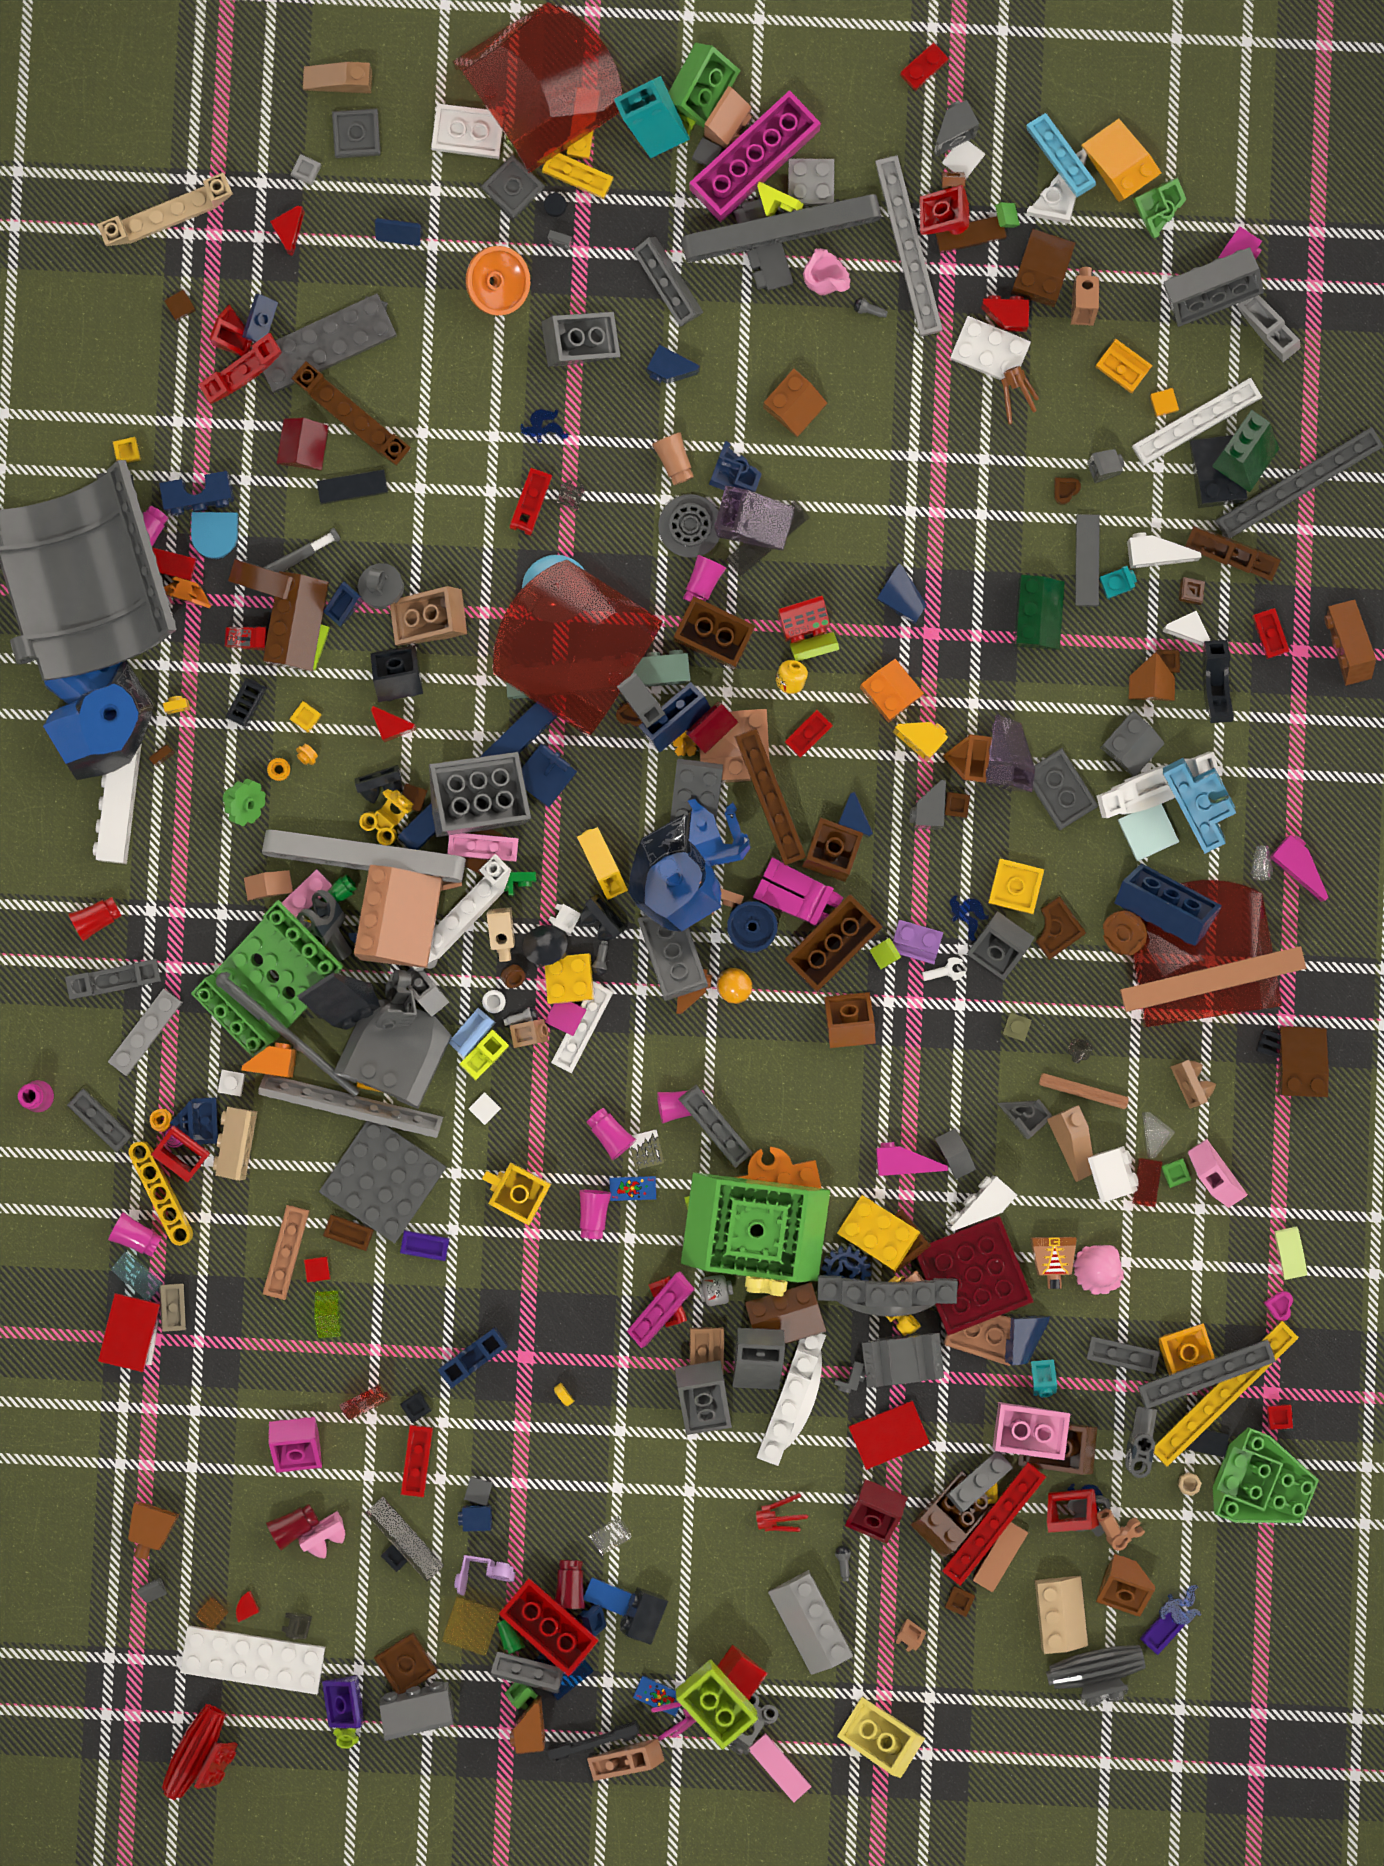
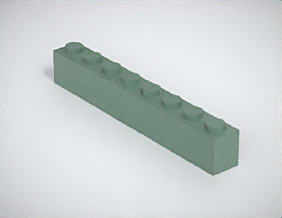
(652, 671)

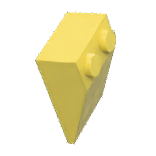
(881, 1737)

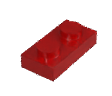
(924, 66)
(1270, 633)
(808, 734)

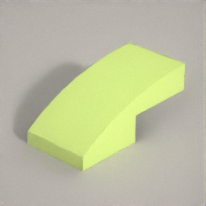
(1291, 1253)

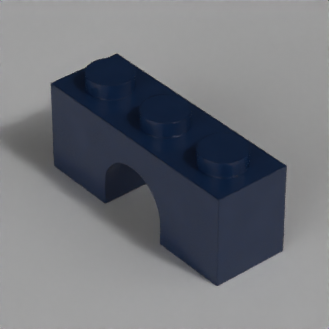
(216, 492)
(473, 1357)

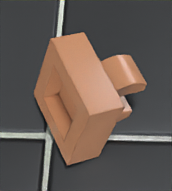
(911, 1635)

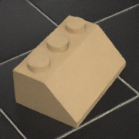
(235, 1143)
(1061, 1614)

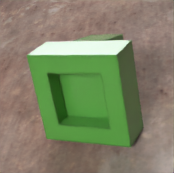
(518, 1694)

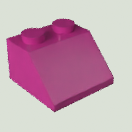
(295, 1444)

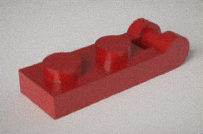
(531, 500)

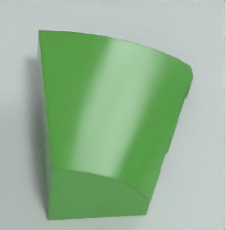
(1159, 205)

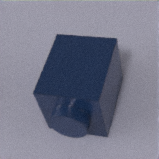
(475, 1518)

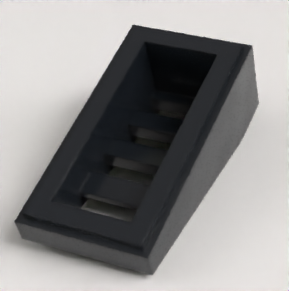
(239, 698)

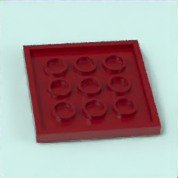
(985, 1274)

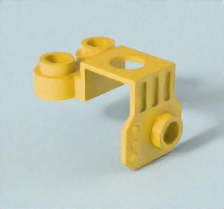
(385, 819)
(907, 1323)

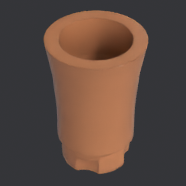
(674, 458)

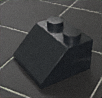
(396, 673)

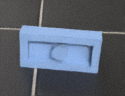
(471, 1032)

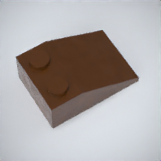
(1043, 268)
(1303, 1062)
(1078, 1453)

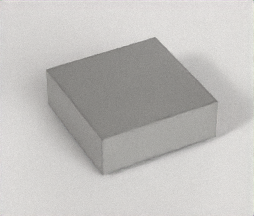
(306, 169)

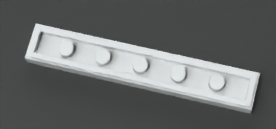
(1197, 421)

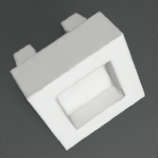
(565, 919)

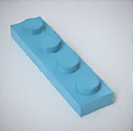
(1061, 155)

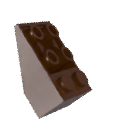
(944, 1524)

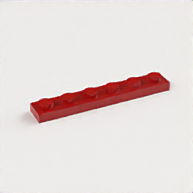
(994, 1523)

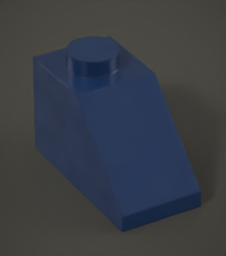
(670, 367)

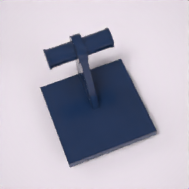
(546, 775)

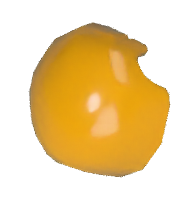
(734, 985)

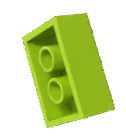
(716, 1704)

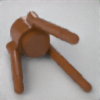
(1016, 378)

